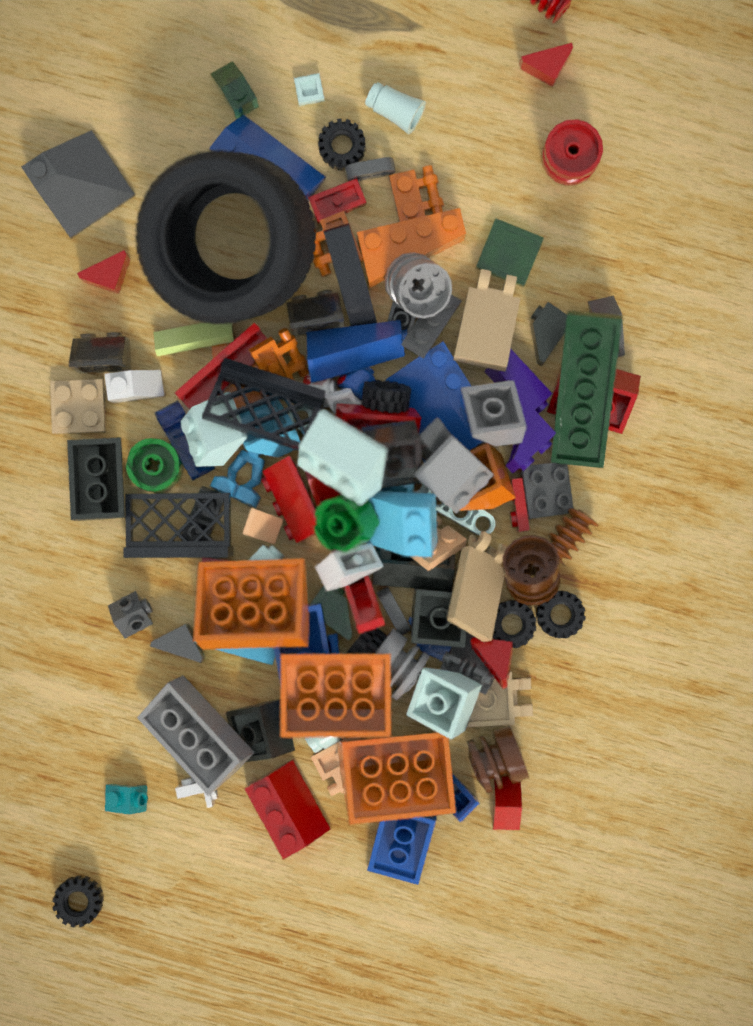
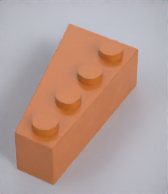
(419, 235)

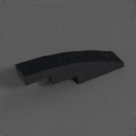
(350, 275)

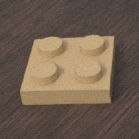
(78, 406)

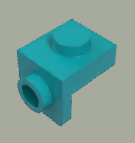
(126, 798)

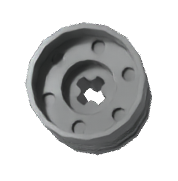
(430, 290)
(403, 666)

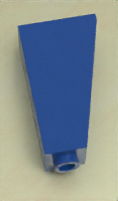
(353, 348)

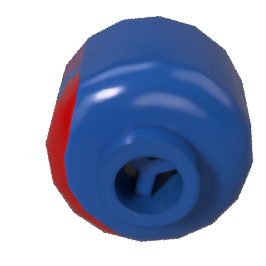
(356, 380)

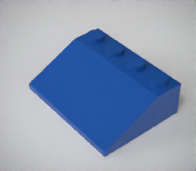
(437, 393)

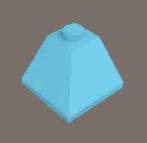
(263, 446)

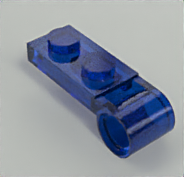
(170, 422)

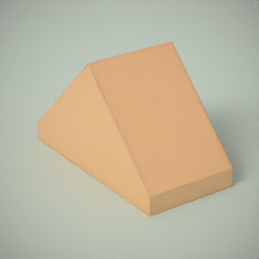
(262, 526)

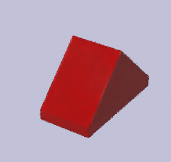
(546, 64)
(107, 273)
(496, 657)
(507, 805)

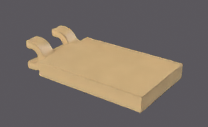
(488, 324)
(478, 587)
(500, 704)

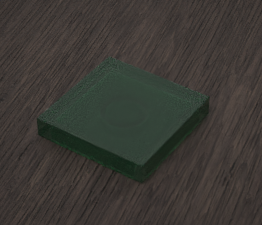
(509, 252)

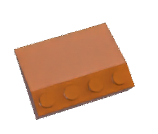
(251, 604)
(335, 695)
(396, 777)

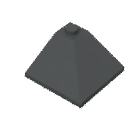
(78, 182)

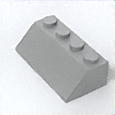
(195, 734)

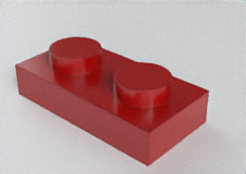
(337, 199)
(519, 516)

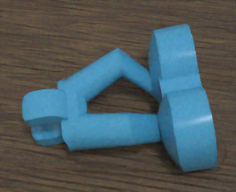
(242, 493)

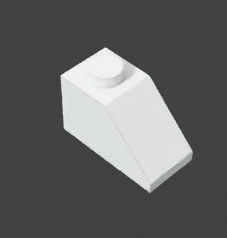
(134, 385)
(347, 567)

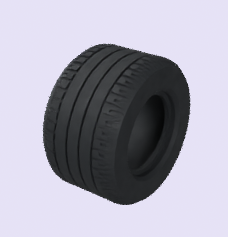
(169, 245)

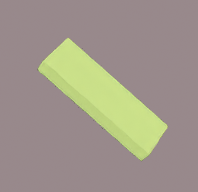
(192, 337)

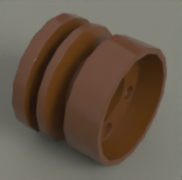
(531, 557)
(497, 759)

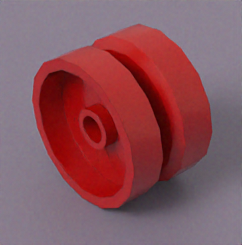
(579, 139)

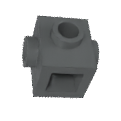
(131, 614)

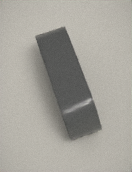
(370, 169)
(393, 611)

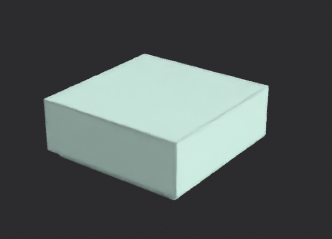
(309, 89)

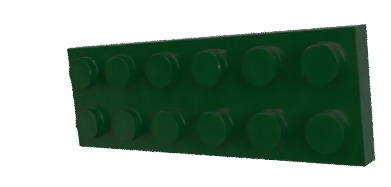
(586, 388)

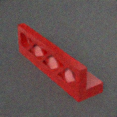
(202, 383)

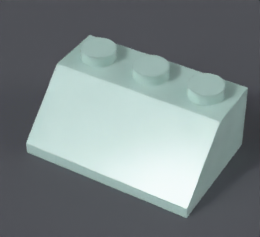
(342, 458)

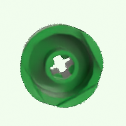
(140, 461)
(344, 523)

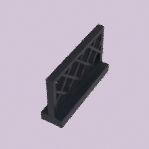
(266, 384)
(173, 548)

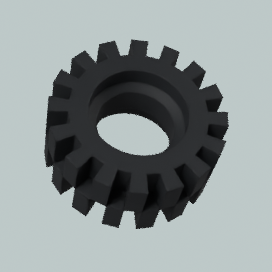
(330, 133)
(386, 396)
(528, 623)
(572, 626)
(368, 642)
(62, 906)

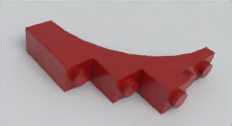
(361, 592)

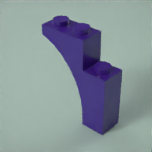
(532, 398)

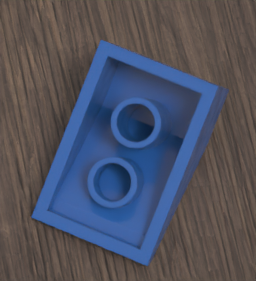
(402, 848)

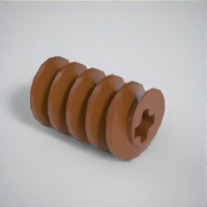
(571, 533)

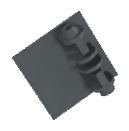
(547, 490)
(468, 664)

